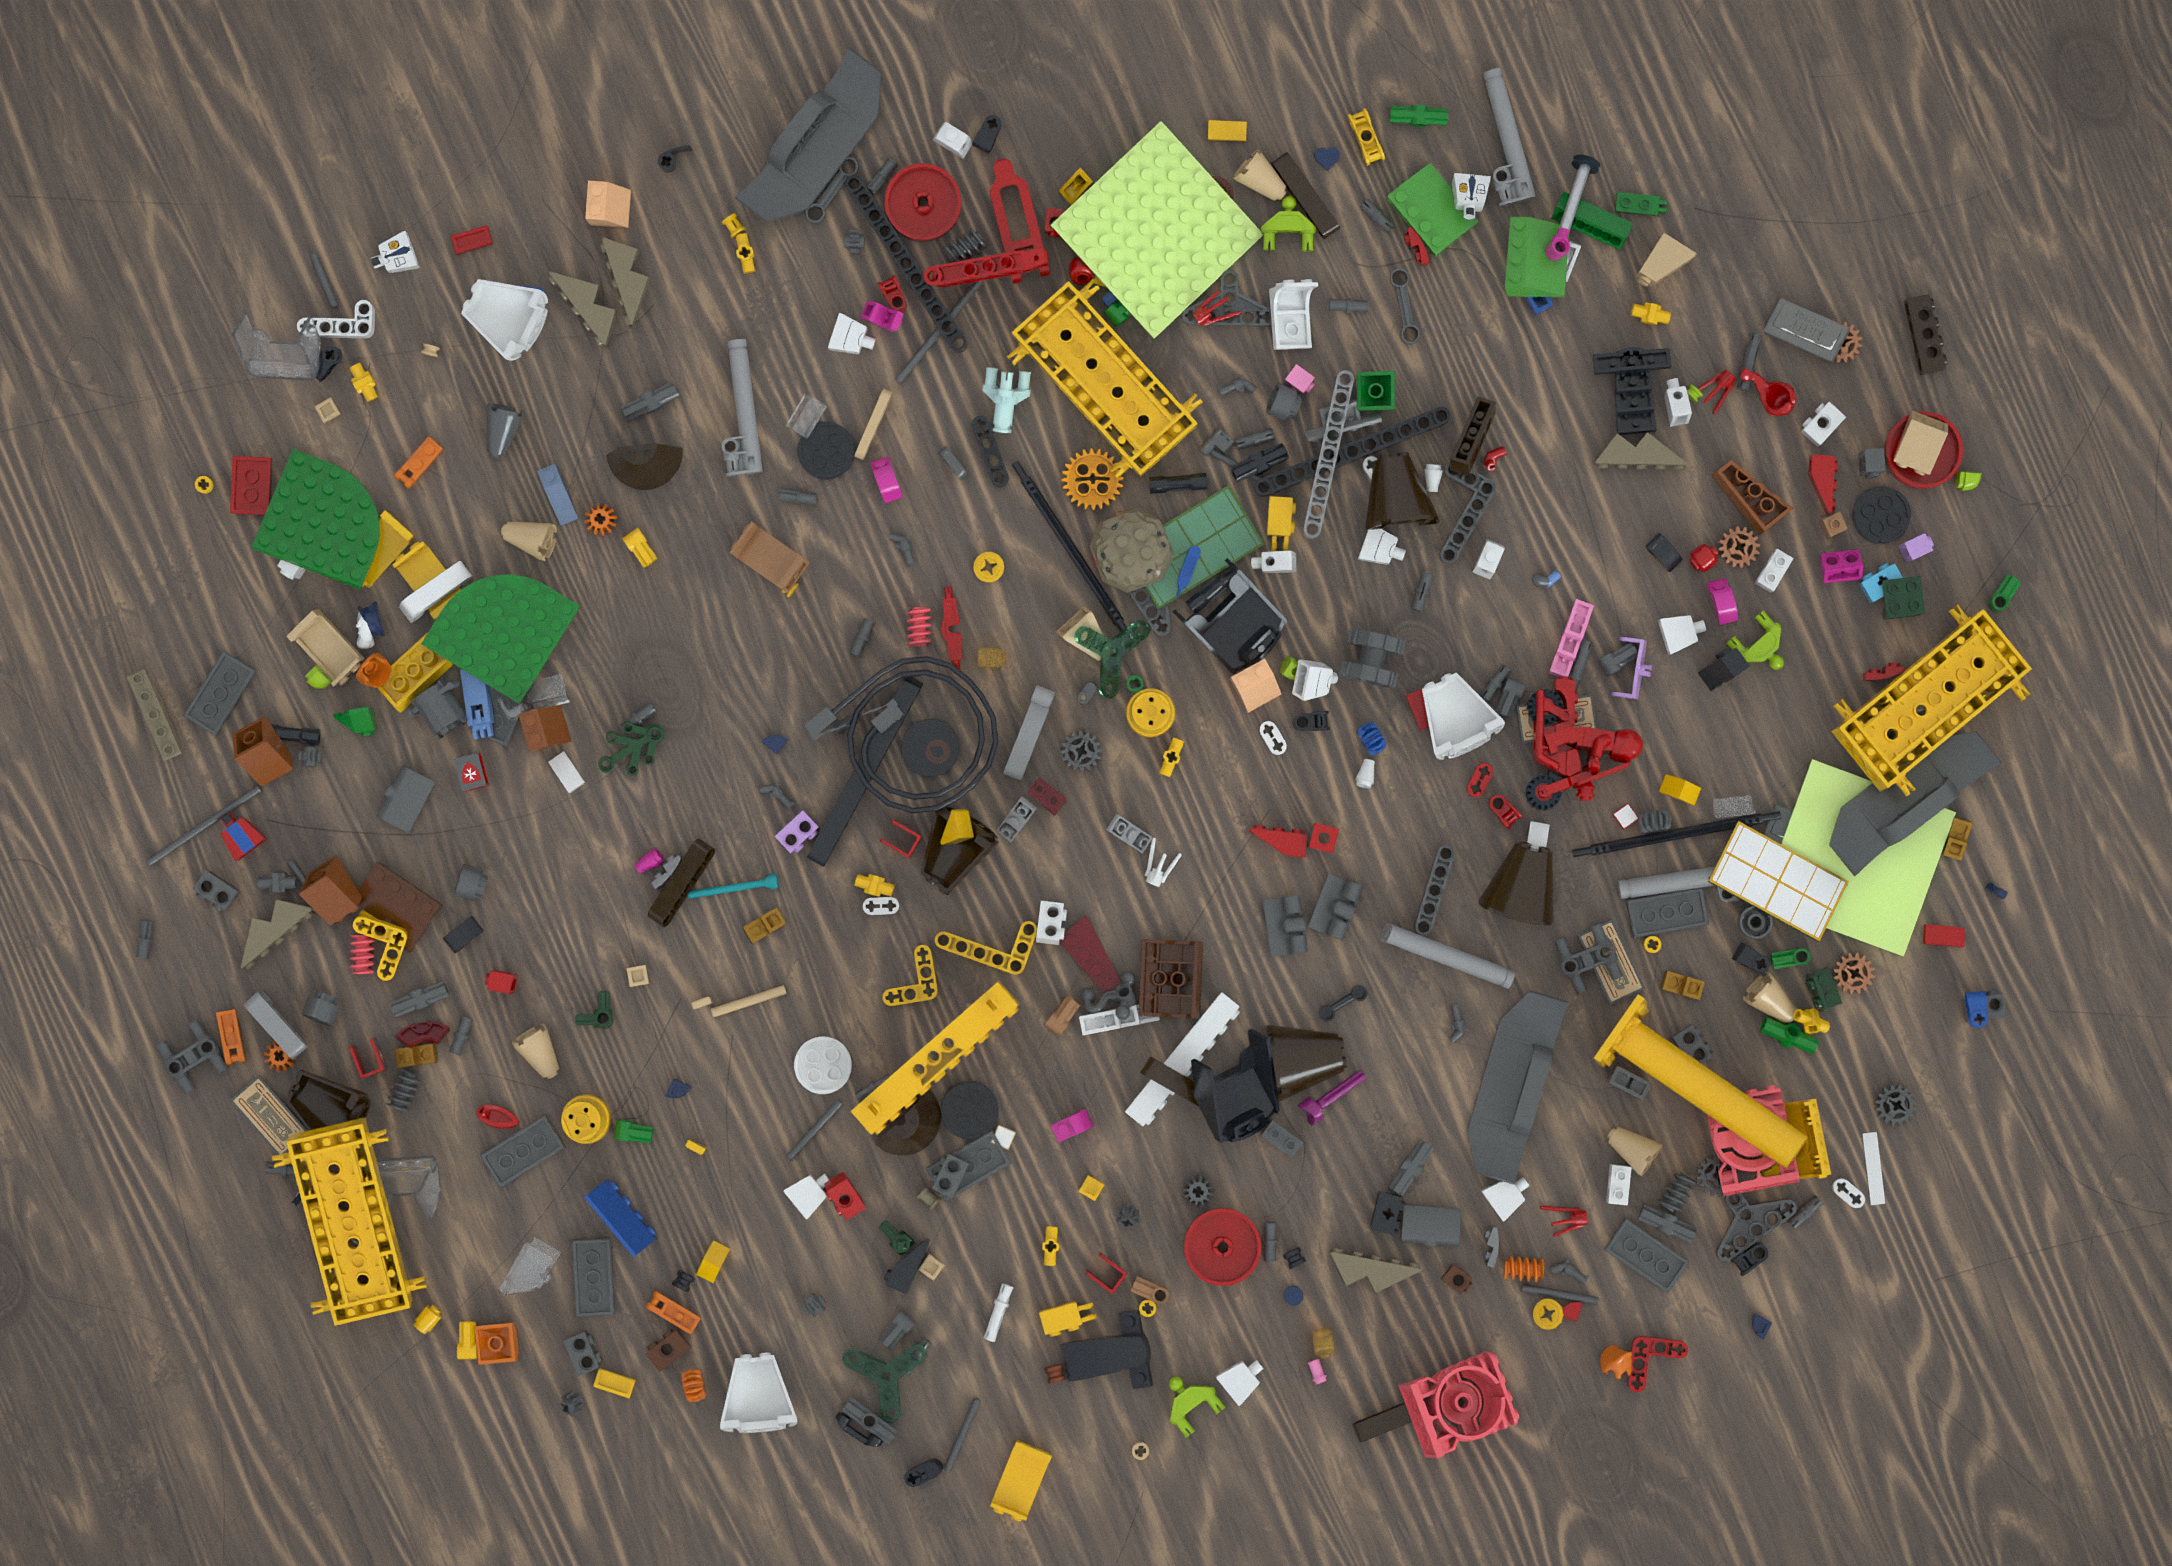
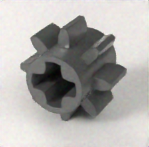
(854, 241)
(309, 756)
(1127, 1216)
(814, 1305)
(572, 1404)

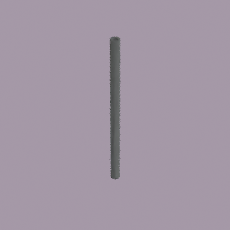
(936, 334)
(204, 825)

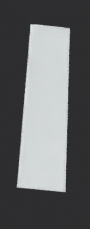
(1873, 1168)

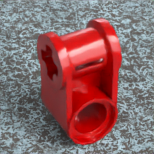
(891, 291)
(1505, 811)

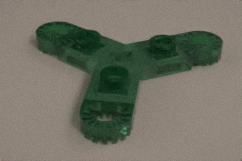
(1101, 646)
(874, 1369)

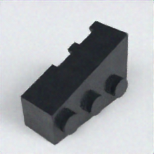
(1724, 668)

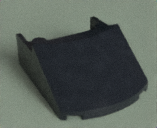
(1240, 627)
(1242, 1097)

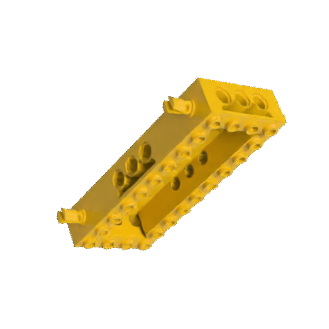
(1092, 388)
(1923, 684)
(906, 1082)
(366, 1220)

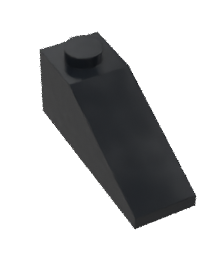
(904, 1271)

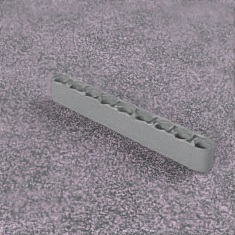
(1333, 446)

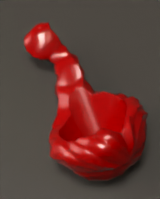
(1776, 397)

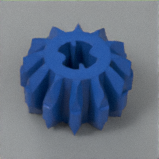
(1371, 738)

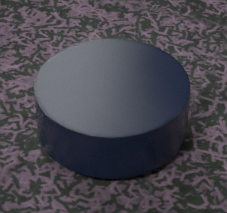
(1293, 1295)

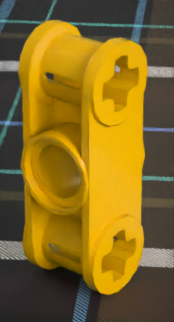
(1361, 124)

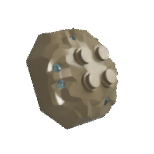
(1131, 550)

